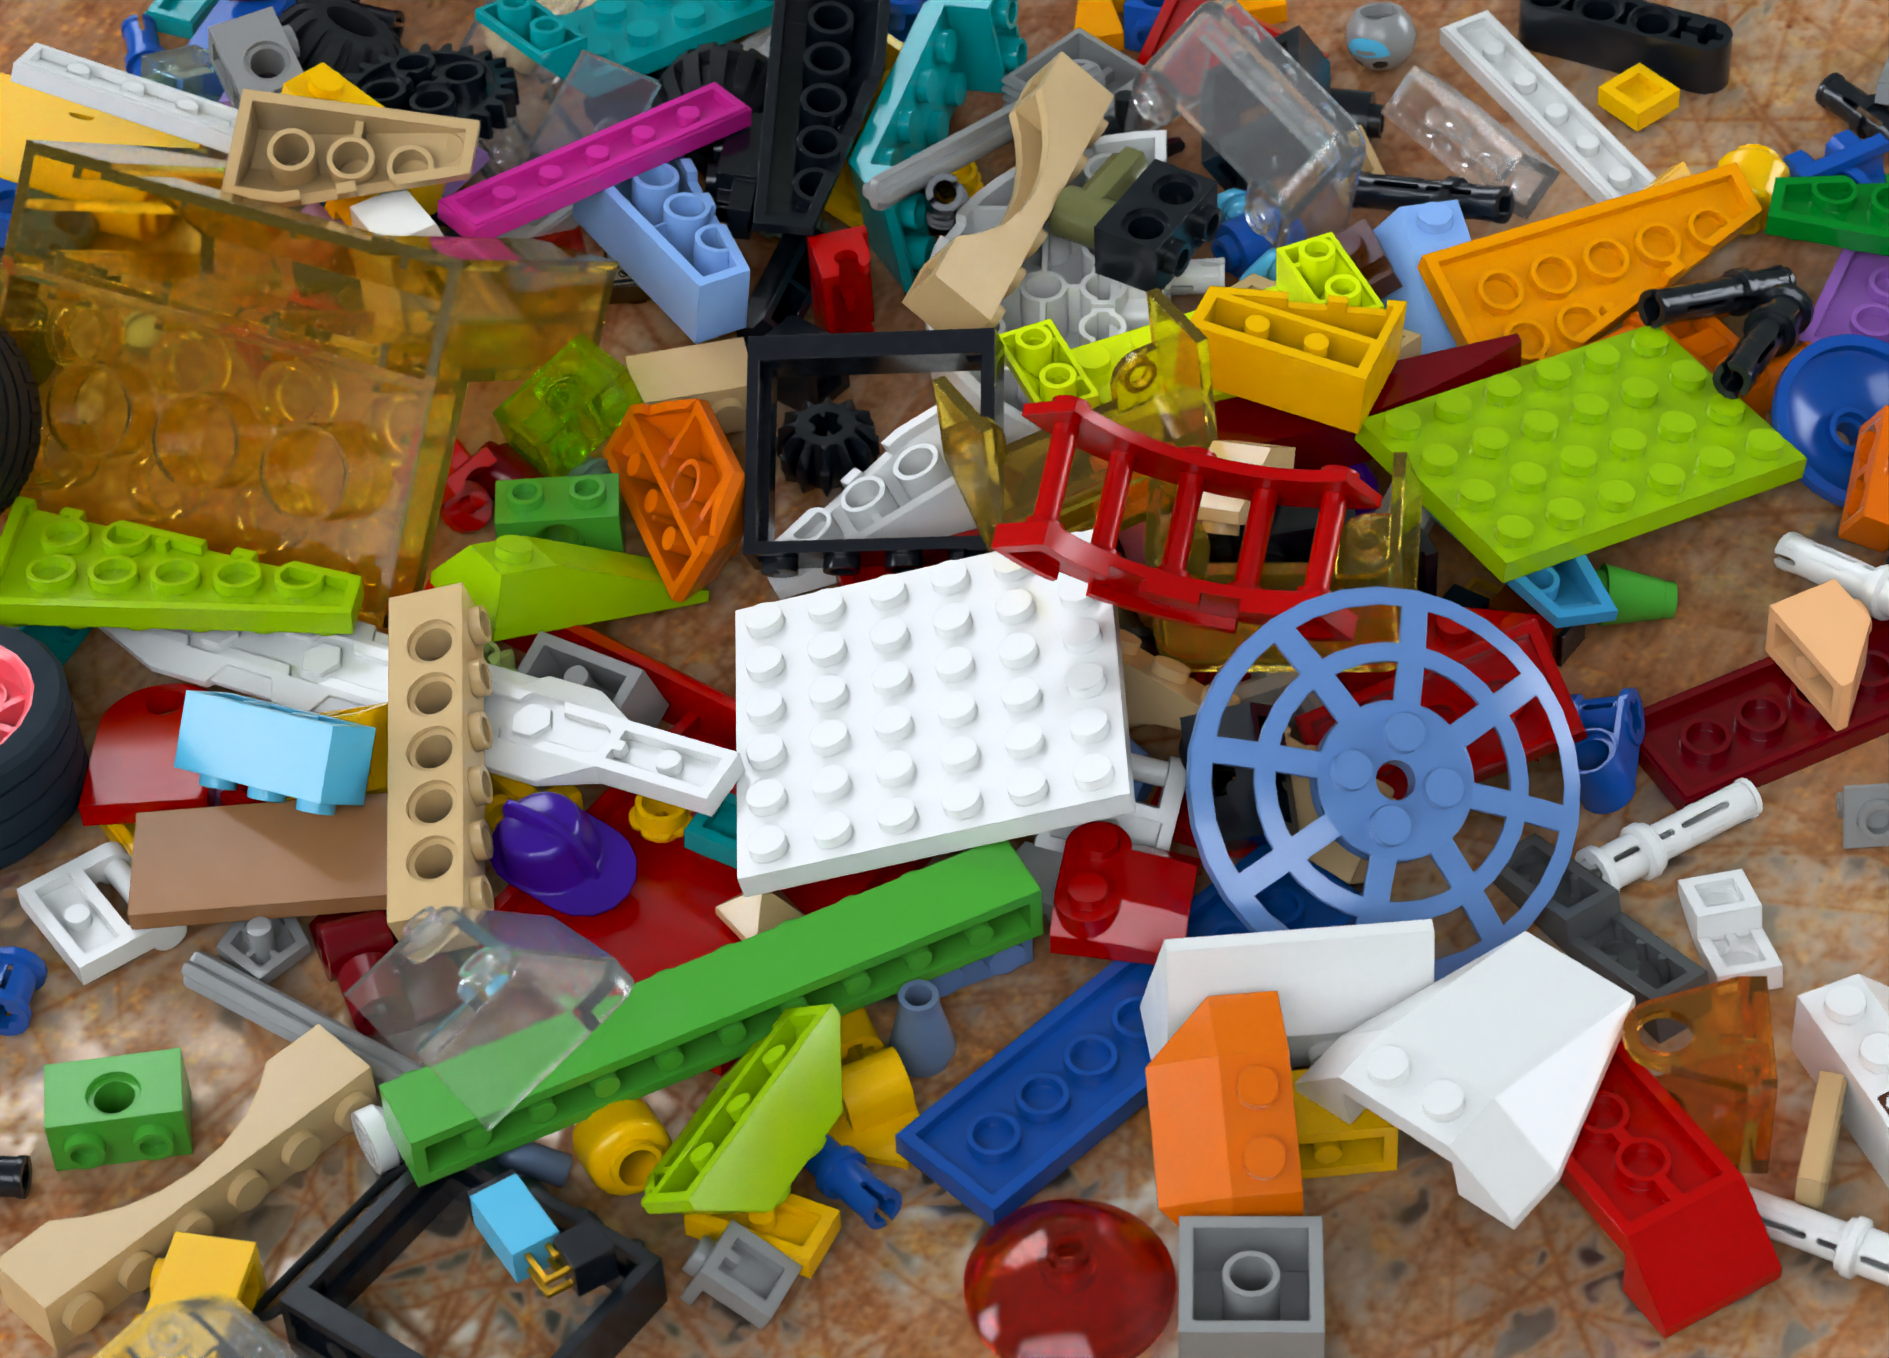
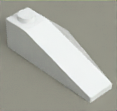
(895, 497)

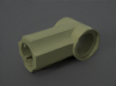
(1080, 208)

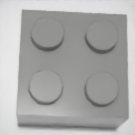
(1251, 1287)

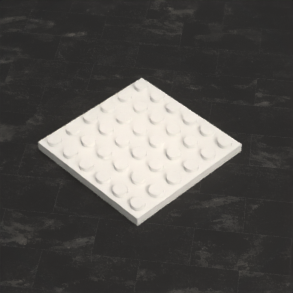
(924, 719)

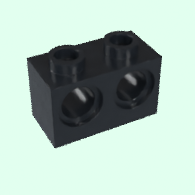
(1156, 227)

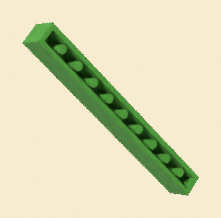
(728, 999)

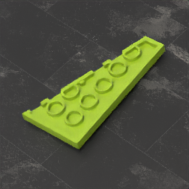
(153, 578)

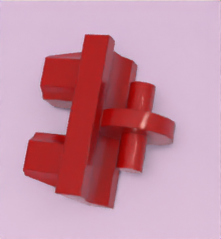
(466, 503)

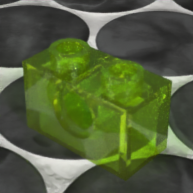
(567, 407)

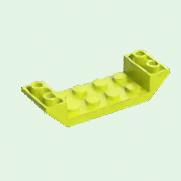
(1049, 368)

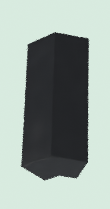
(782, 287)

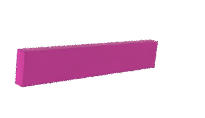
(594, 163)

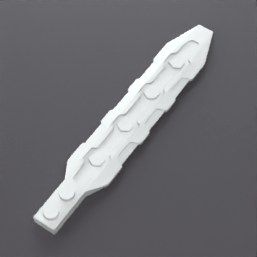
(540, 727)

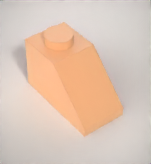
(1822, 647)

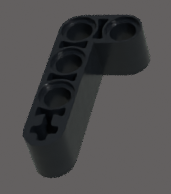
(1618, 34)

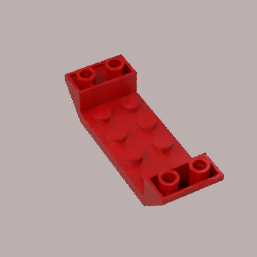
(1667, 1201)

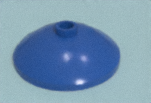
(1829, 390)

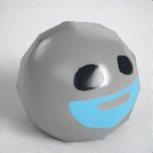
(1380, 35)

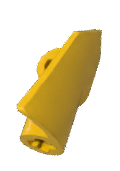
(874, 1093)

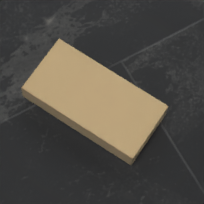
(1821, 1141)

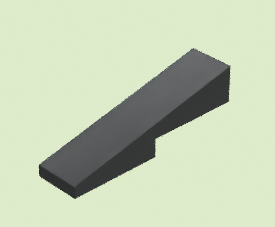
(1592, 930)

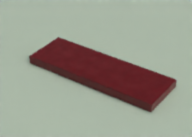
(1755, 727)

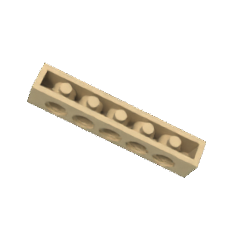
(437, 754)

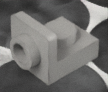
(740, 1273)

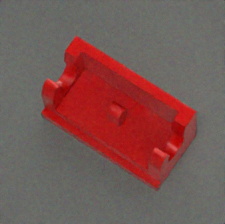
(841, 280)

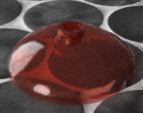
(1095, 1305)

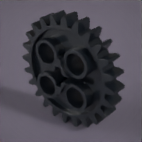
(444, 84)

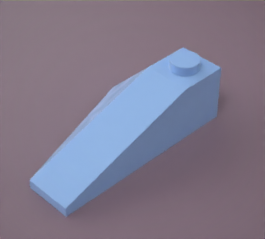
(1405, 238)

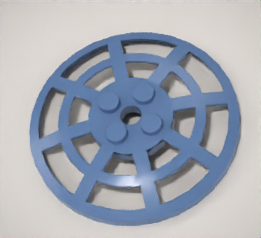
(1347, 765)

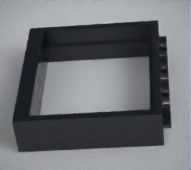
(852, 355)
(318, 1301)

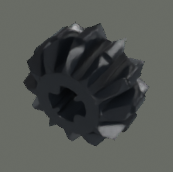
(825, 444)

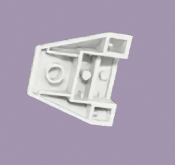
(1485, 1069)

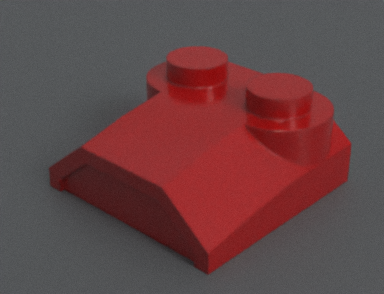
(1119, 896)

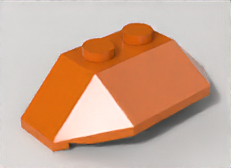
(680, 489)
(1226, 1113)

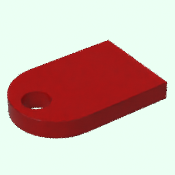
(135, 760)

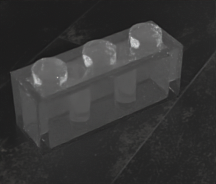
(1468, 139)

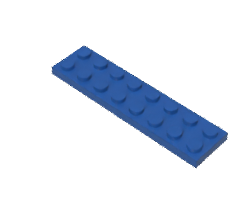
(1070, 1072)

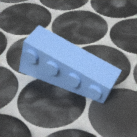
(673, 247)

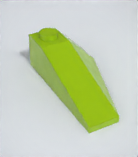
(555, 584)

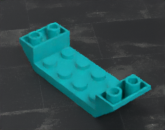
(627, 32)
(946, 53)

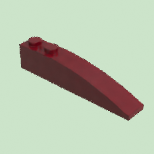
(1408, 382)

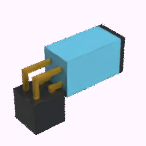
(531, 1242)

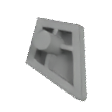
(264, 946)

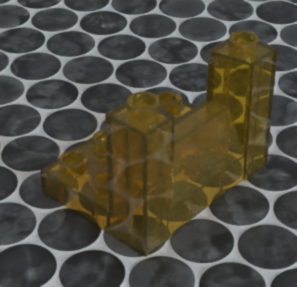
(263, 362)

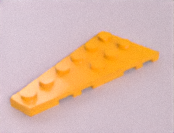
(1585, 268)

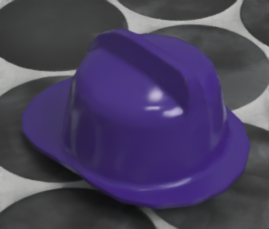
(562, 855)

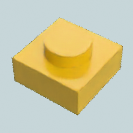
(1638, 97)

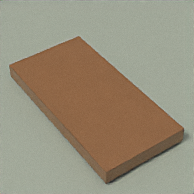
(257, 863)

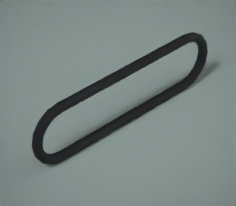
(321, 1243)

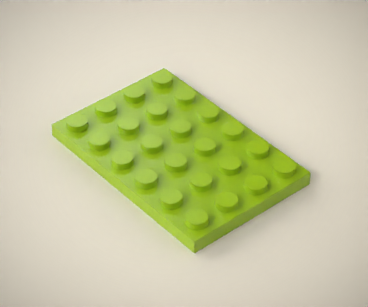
(1581, 451)

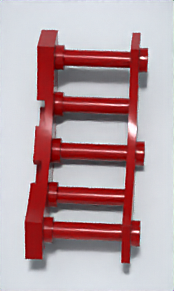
(1168, 589)

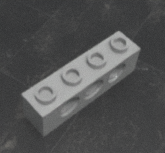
(253, 47)

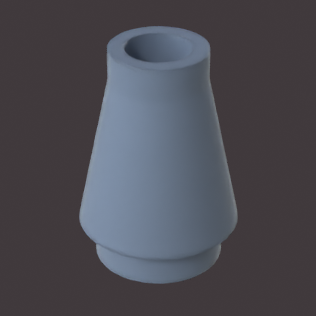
(922, 1030)

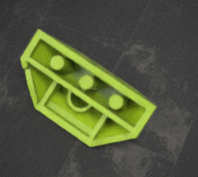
(756, 1122)

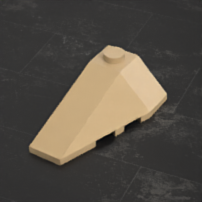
(329, 150)

